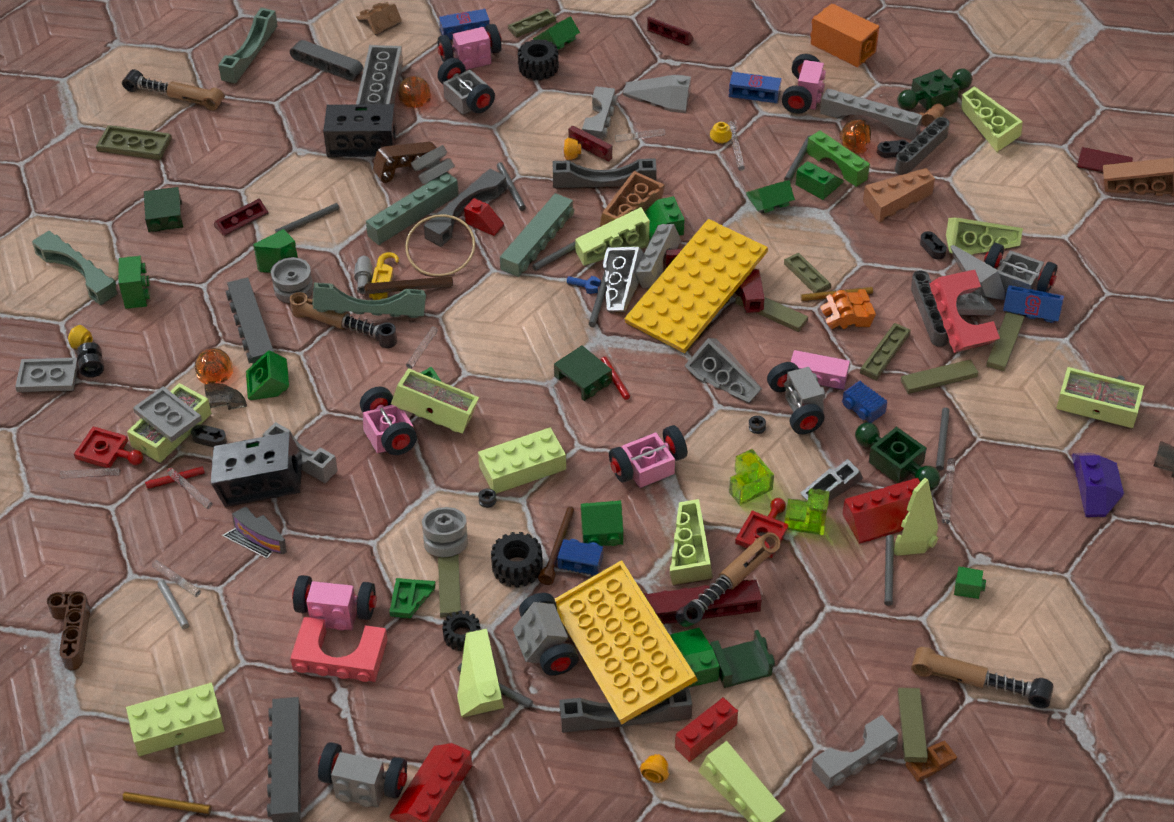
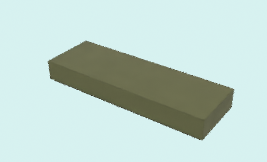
(532, 23)
(807, 273)

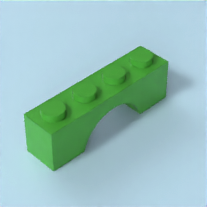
(853, 168)

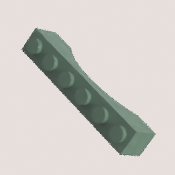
(234, 65)
(54, 250)
(407, 302)

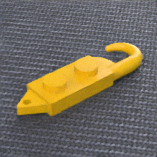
(383, 273)

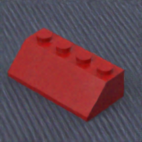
(879, 511)
(433, 784)

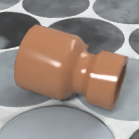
(932, 114)

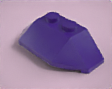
(1098, 483)

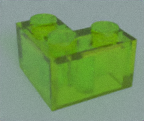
(751, 478)
(808, 515)

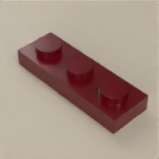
(591, 143)

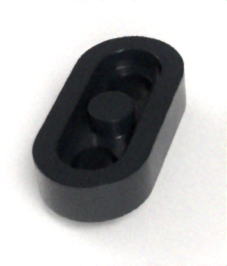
(891, 148)

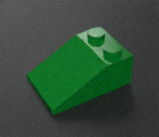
(698, 655)

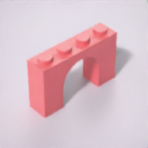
(960, 333)
(359, 665)

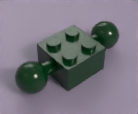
(934, 89)
(896, 454)

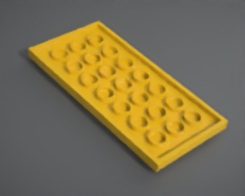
(696, 285)
(623, 642)

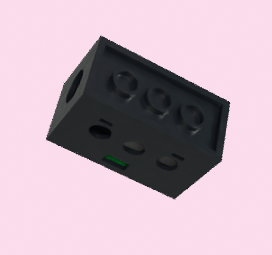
(359, 129)
(256, 469)

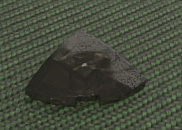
(222, 395)
(1165, 457)

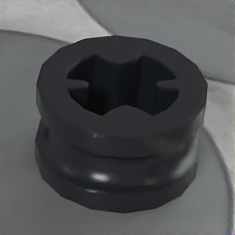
(757, 429)
(487, 503)

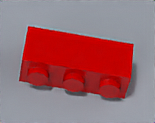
(706, 729)

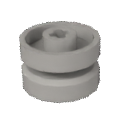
(432, 164)
(291, 276)
(444, 532)

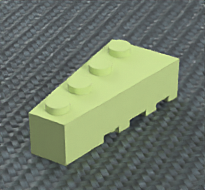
(626, 231)

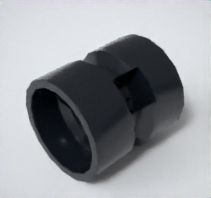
(90, 360)

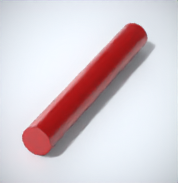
(616, 380)
(167, 479)

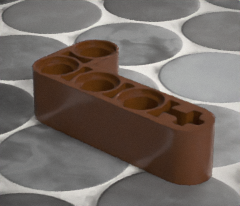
(398, 156)
(75, 611)

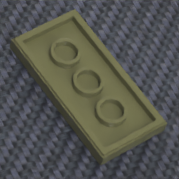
(134, 142)

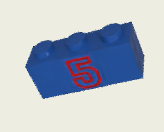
(462, 22)
(755, 87)
(1033, 303)

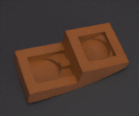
(938, 758)

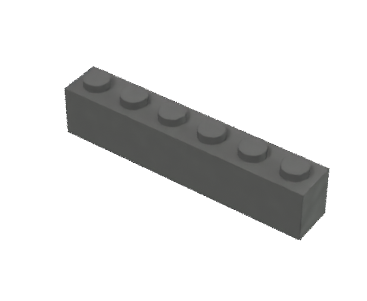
(249, 318)
(285, 760)

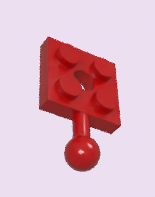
(114, 448)
(760, 523)

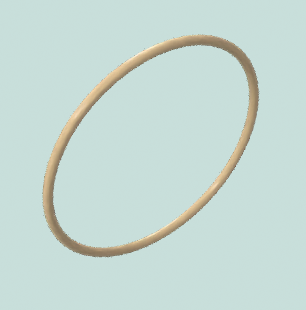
(445, 274)

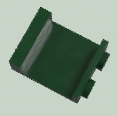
(163, 209)
(585, 371)
(744, 661)

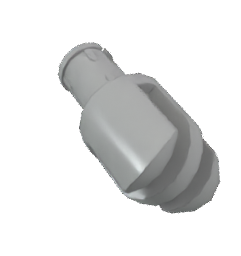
(363, 273)

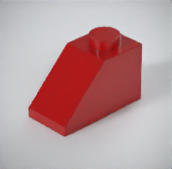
(482, 217)

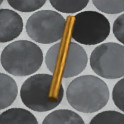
(822, 295)
(168, 803)

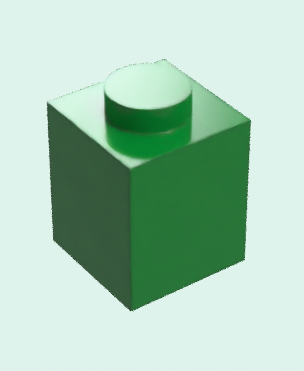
(969, 582)

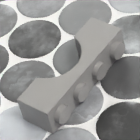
(603, 103)
(651, 264)
(316, 463)
(835, 766)

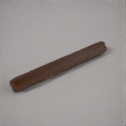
(419, 284)

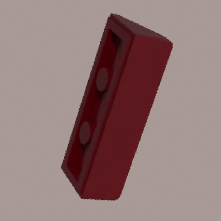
(669, 31)
(1095, 159)
(240, 217)

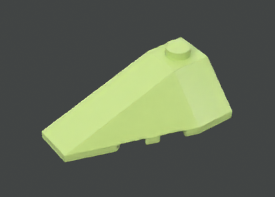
(980, 236)
(920, 523)
(478, 681)

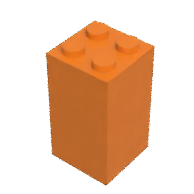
(844, 35)

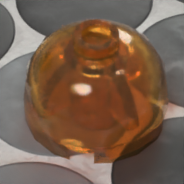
(414, 92)
(856, 136)
(213, 366)

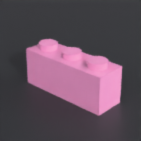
(829, 370)

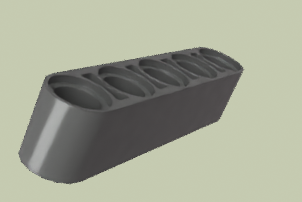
(326, 60)
(922, 146)
(928, 308)

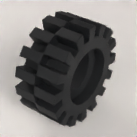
(455, 622)

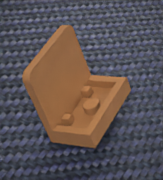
(381, 16)

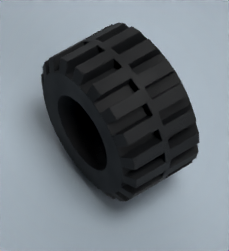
(538, 59)
(512, 547)

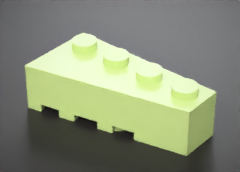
(991, 119)
(690, 548)
(739, 785)

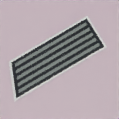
(237, 537)

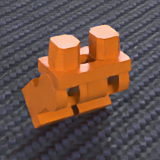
(848, 309)

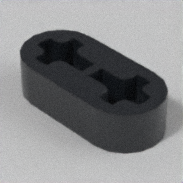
(930, 242)
(209, 435)

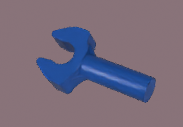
(590, 284)

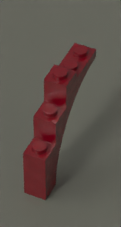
(749, 291)

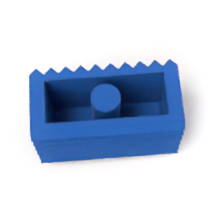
(864, 402)
(580, 557)

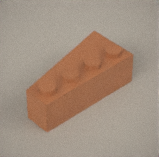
(1140, 177)
(635, 193)
(897, 193)

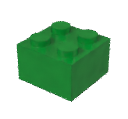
(133, 282)

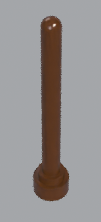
(547, 574)

